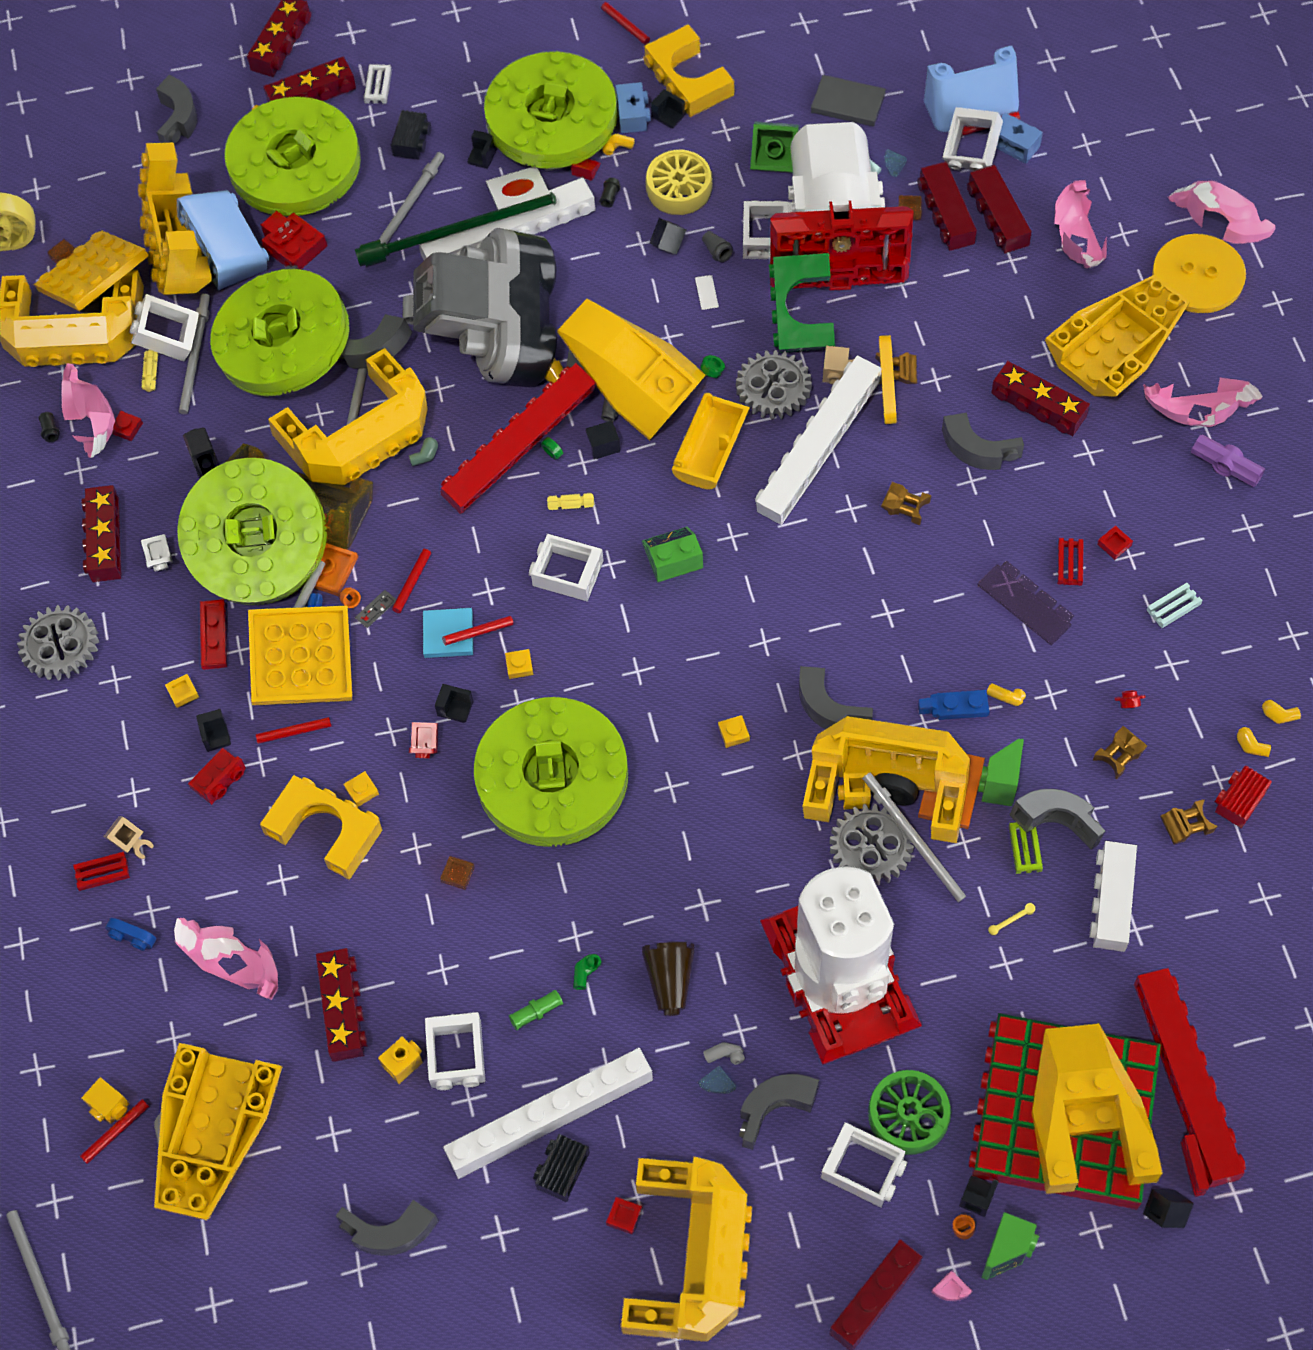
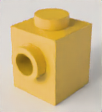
(854, 791)
(401, 1059)
(105, 1102)

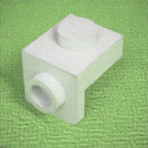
(157, 552)

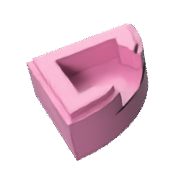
(951, 1288)

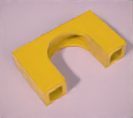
(698, 92)
(304, 799)

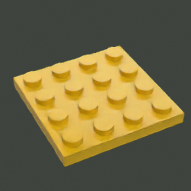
(90, 270)
(299, 655)

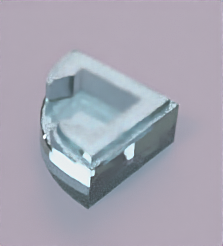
(894, 162)
(717, 1082)

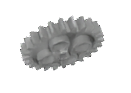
(789, 393)
(80, 635)
(887, 833)

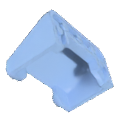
(980, 89)
(222, 236)

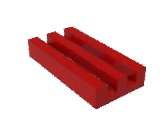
(1071, 544)
(99, 862)
(1194, 1165)

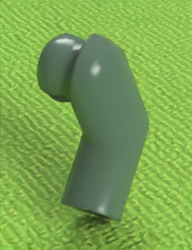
(426, 454)

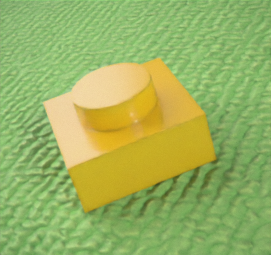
(519, 664)
(182, 690)
(733, 731)
(361, 789)

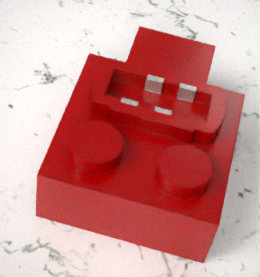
(291, 239)

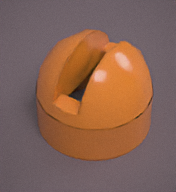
(356, 597)
(961, 1223)

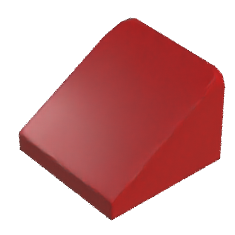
(586, 169)

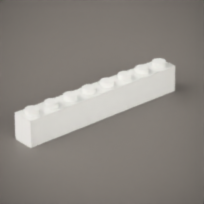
(571, 202)
(818, 440)
(548, 1113)

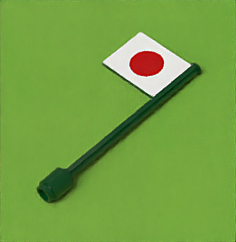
(512, 196)

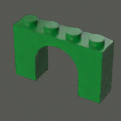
(788, 273)

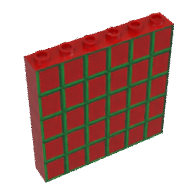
(1007, 1132)

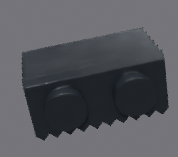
(410, 134)
(200, 450)
(561, 1167)

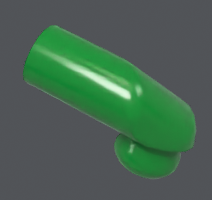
(584, 968)

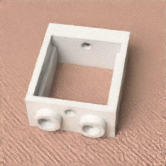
(975, 118)
(754, 247)
(159, 343)
(572, 549)
(452, 1025)
(851, 1133)

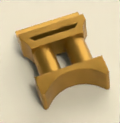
(907, 368)
(895, 501)
(1127, 744)
(1179, 827)

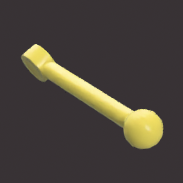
(1029, 909)

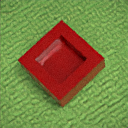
(126, 426)
(1115, 542)
(624, 1215)

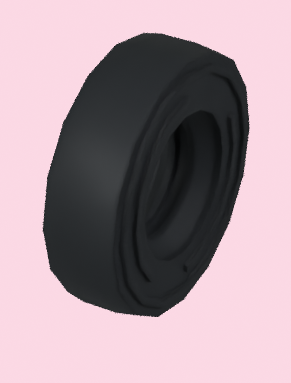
(902, 790)

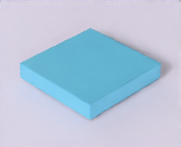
(445, 622)

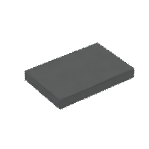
(848, 100)

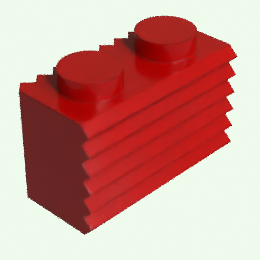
(1243, 796)

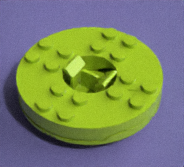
(550, 109)
(292, 156)
(279, 332)
(252, 531)
(551, 771)

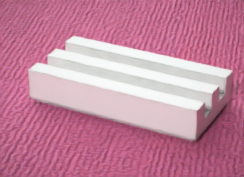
(376, 96)

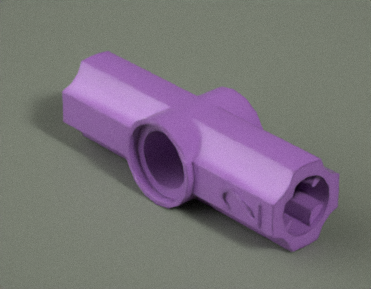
(1227, 460)

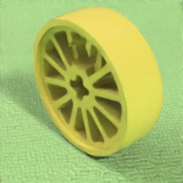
(678, 182)
(16, 222)

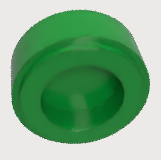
(712, 366)
(551, 448)

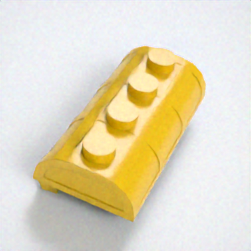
(709, 441)

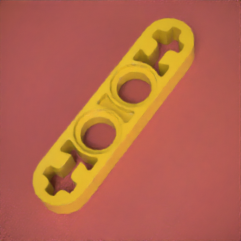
(887, 379)

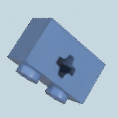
(631, 107)
(1018, 138)

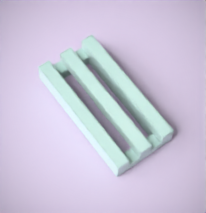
(1170, 597)

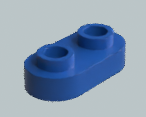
(138, 937)

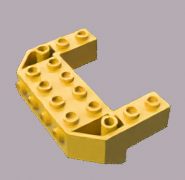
(172, 248)
(68, 337)
(365, 440)
(919, 754)
(713, 1251)

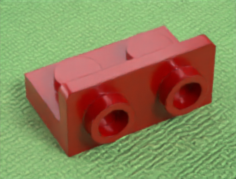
(217, 776)

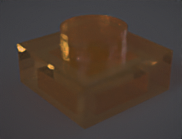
(913, 203)
(61, 251)
(457, 872)

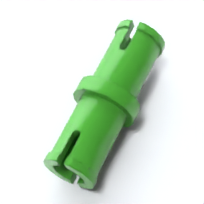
(535, 1009)

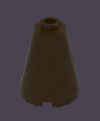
(669, 974)

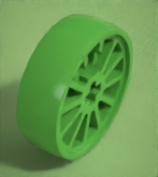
(933, 1135)

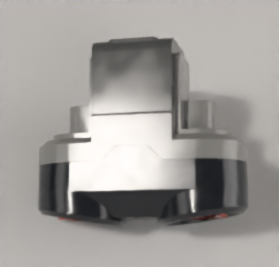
(492, 303)

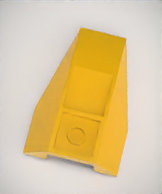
(1117, 337)
(631, 367)
(207, 1126)

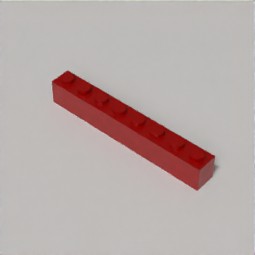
(517, 438)
(1188, 1076)

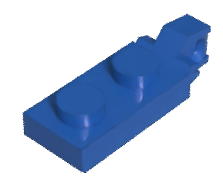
(956, 705)

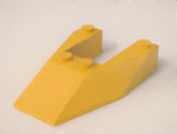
(1087, 1092)

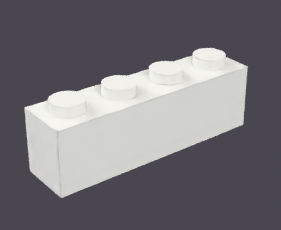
(1114, 896)

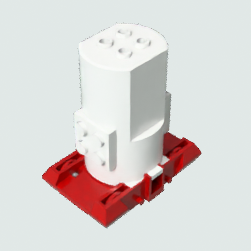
(841, 211)
(842, 963)

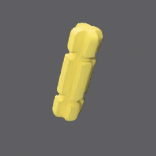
(149, 370)
(570, 501)

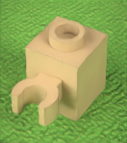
(835, 362)
(126, 836)

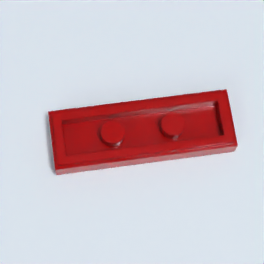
(213, 634)

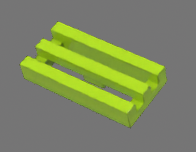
(1028, 867)

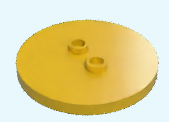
(1202, 271)

